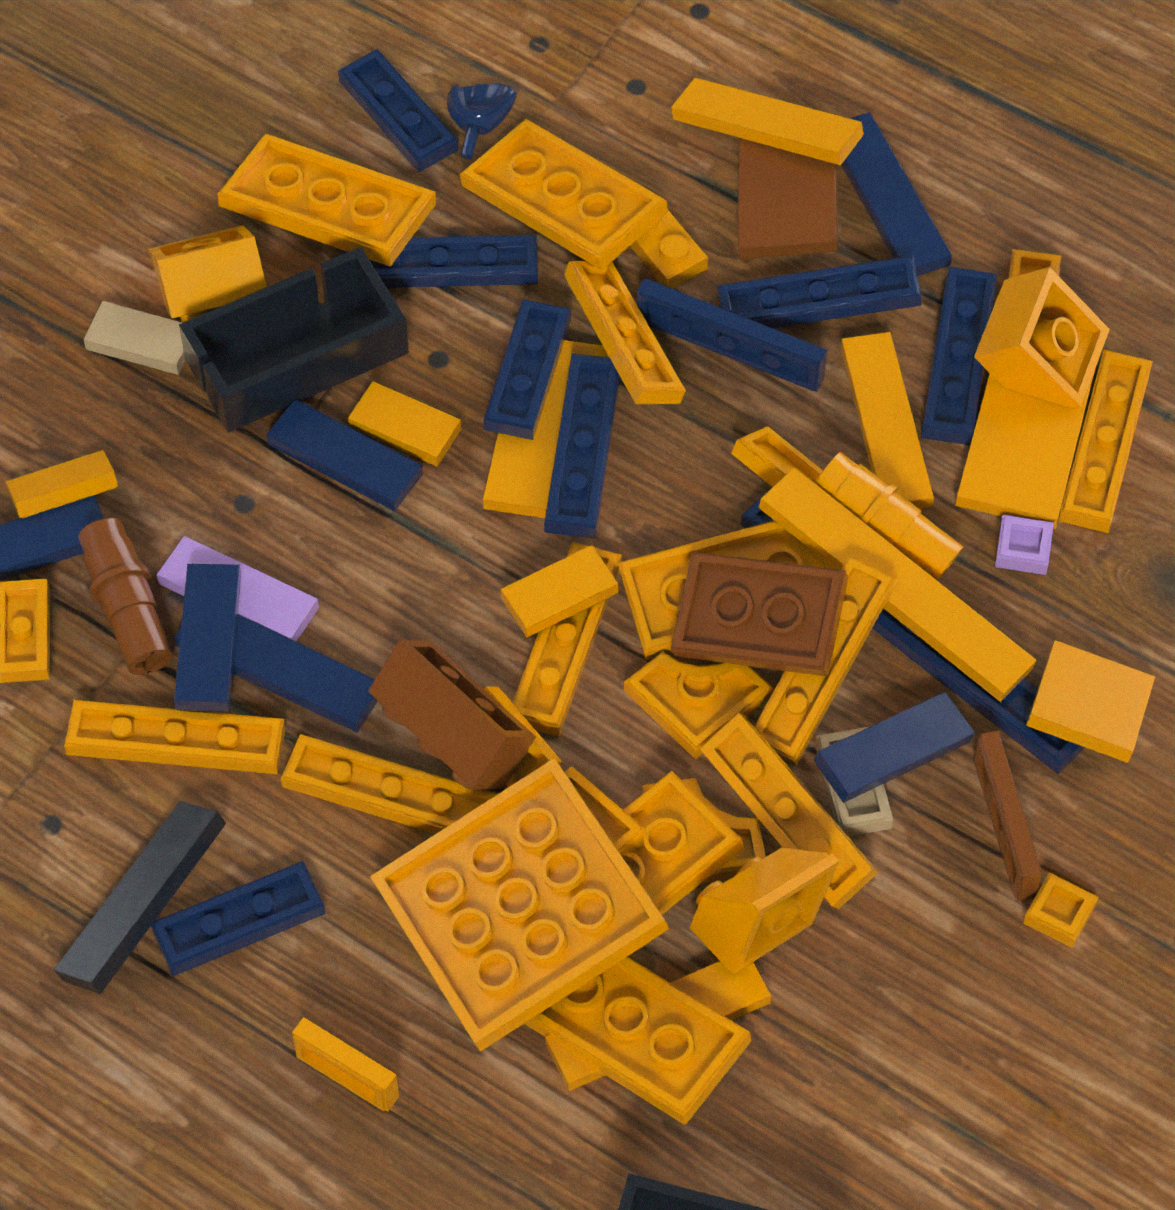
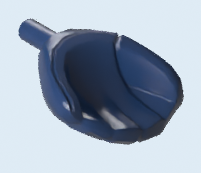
(479, 110)

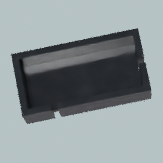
(288, 346)

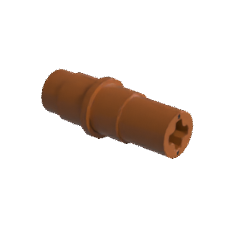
(125, 595)

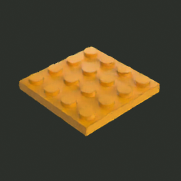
(518, 904)

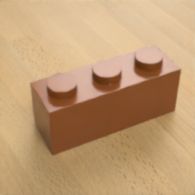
(451, 715)

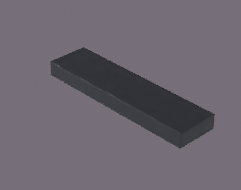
(140, 897)

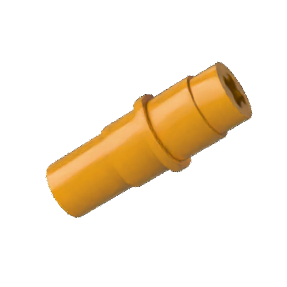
(889, 514)

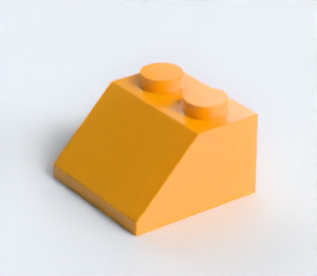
(207, 271)
(1042, 339)
(762, 905)

